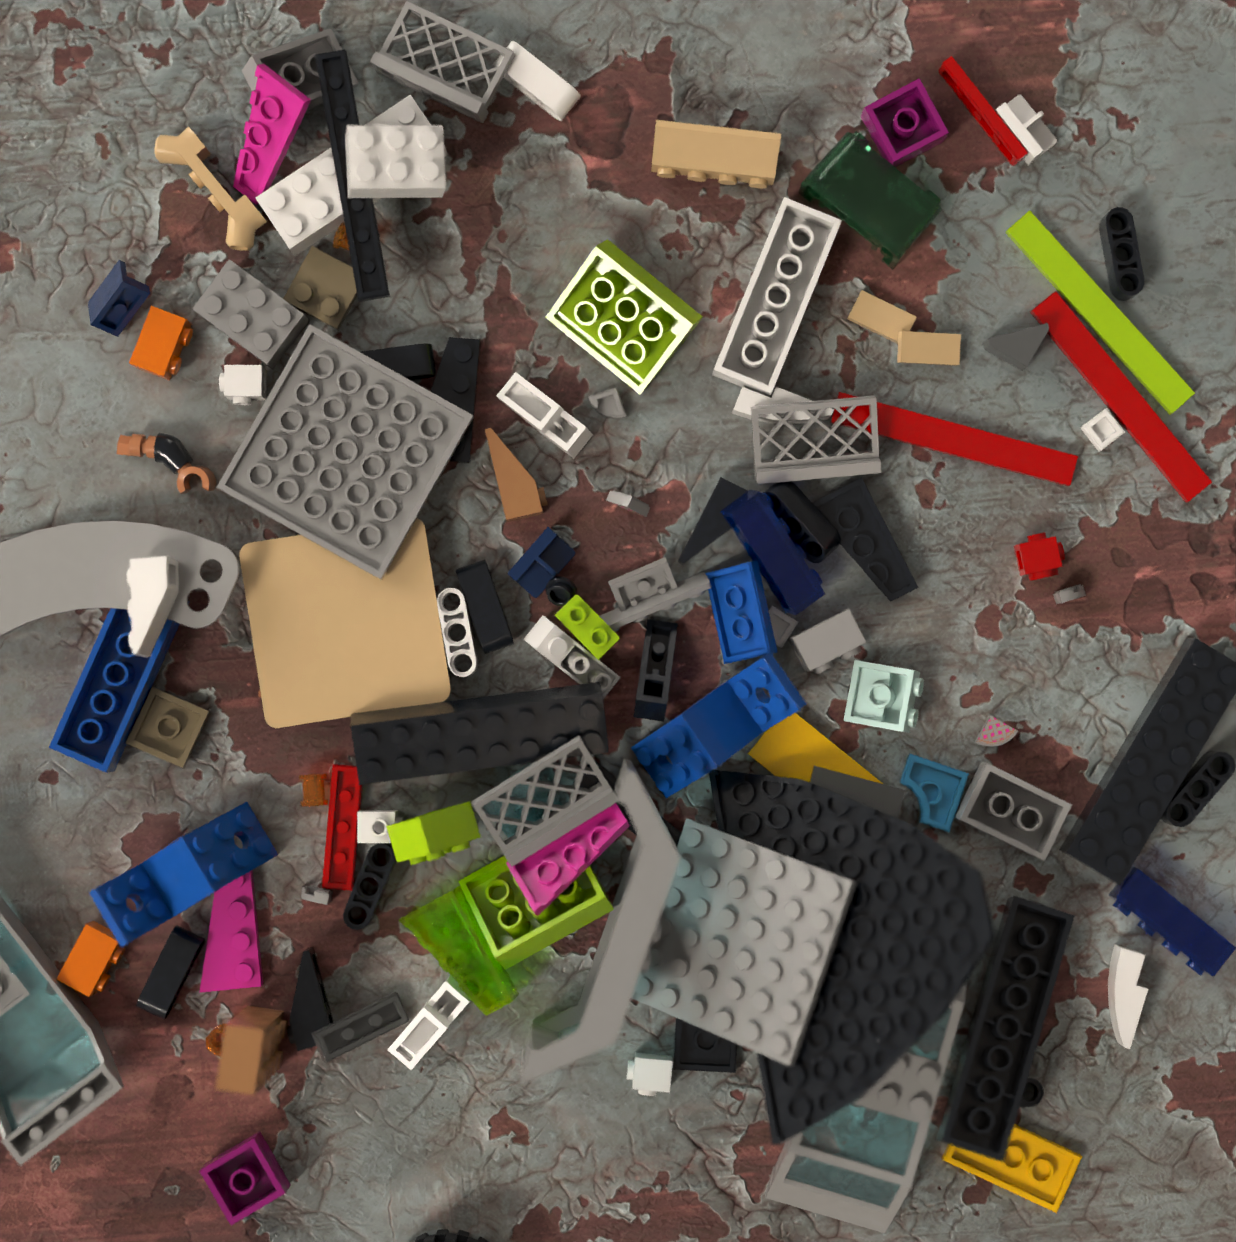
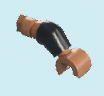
(171, 453)

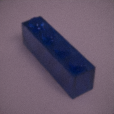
(778, 557)
(1172, 921)

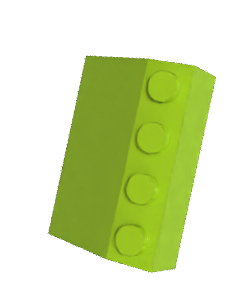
(623, 316)
(511, 924)

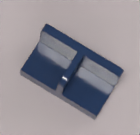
(116, 300)
(541, 562)

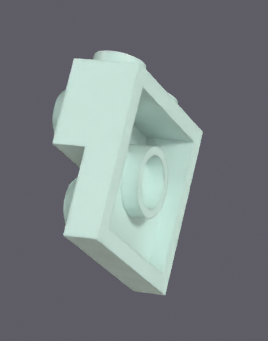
(883, 696)

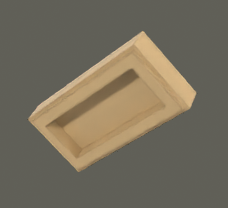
(880, 316)
(928, 348)

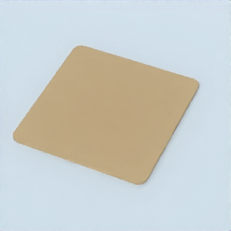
(338, 636)

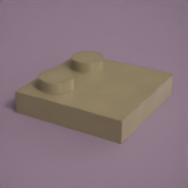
(323, 288)
(168, 727)

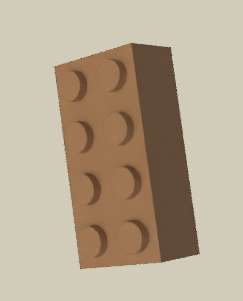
(251, 1050)

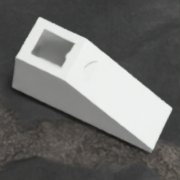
(153, 593)
(570, 655)

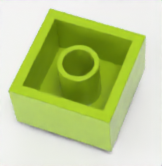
(434, 834)

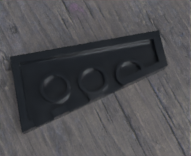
(458, 385)
(867, 538)

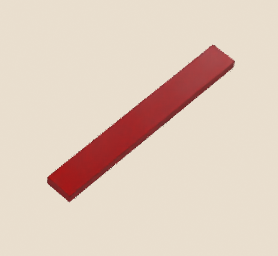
(1121, 397)
(966, 442)

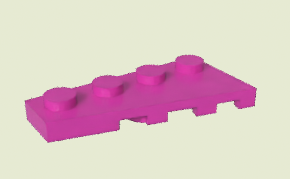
(269, 132)
(558, 864)
(233, 939)

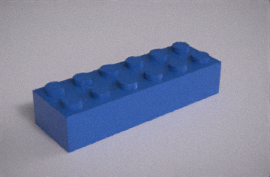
(109, 694)

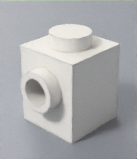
(243, 383)
(373, 823)
(650, 1073)

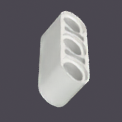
(539, 82)
(451, 618)

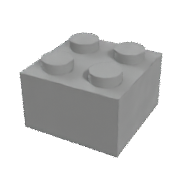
(827, 641)

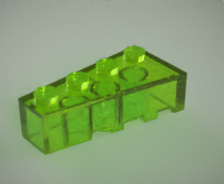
(457, 942)

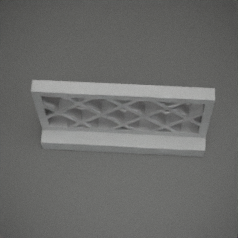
(430, 85)
(812, 465)
(554, 823)

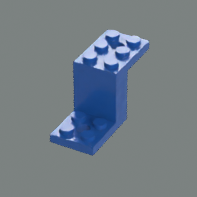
(718, 725)
(183, 873)

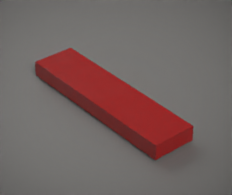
(982, 111)
(342, 828)

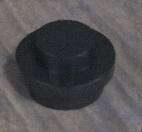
(560, 590)

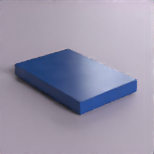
(741, 612)

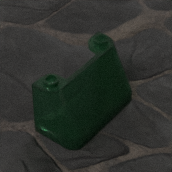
(871, 197)

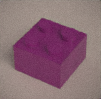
(904, 123)
(245, 1178)

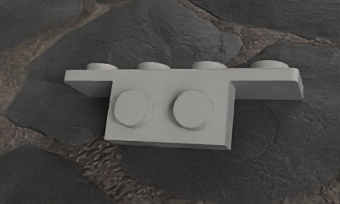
(650, 590)

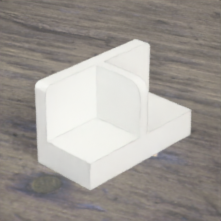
(1027, 127)

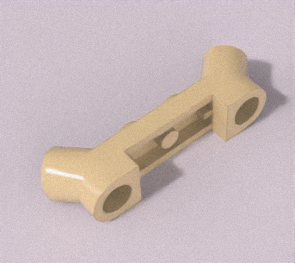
(190, 151)

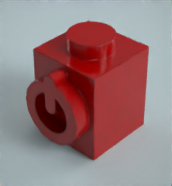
(1039, 556)

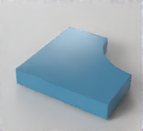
(936, 789)

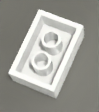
(395, 161)

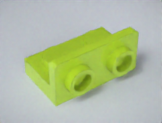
(587, 626)

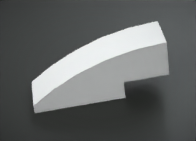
(750, 398)
(544, 415)
(1124, 994)
(429, 1023)

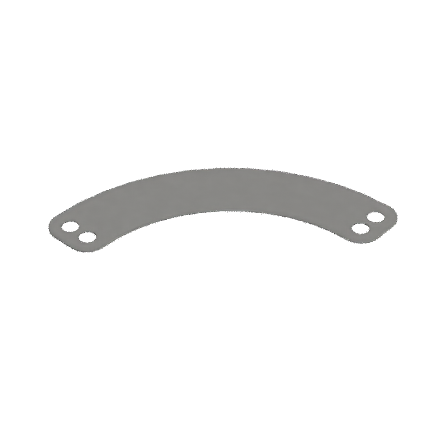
(88, 568)

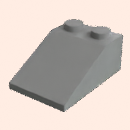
(297, 64)

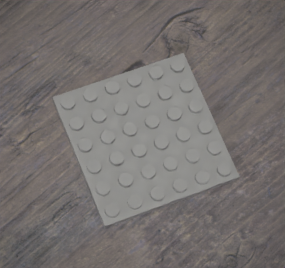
(345, 451)
(744, 941)

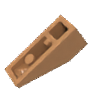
(515, 484)

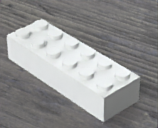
(308, 200)
(776, 297)

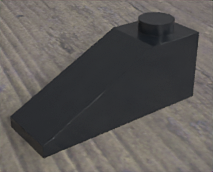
(712, 522)
(655, 670)
(310, 1003)

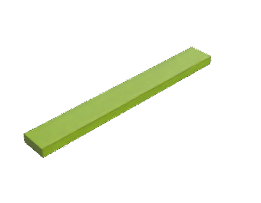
(1100, 312)

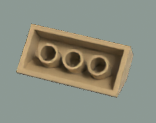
(715, 153)

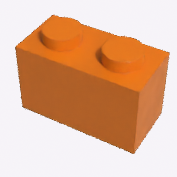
(161, 343)
(91, 960)

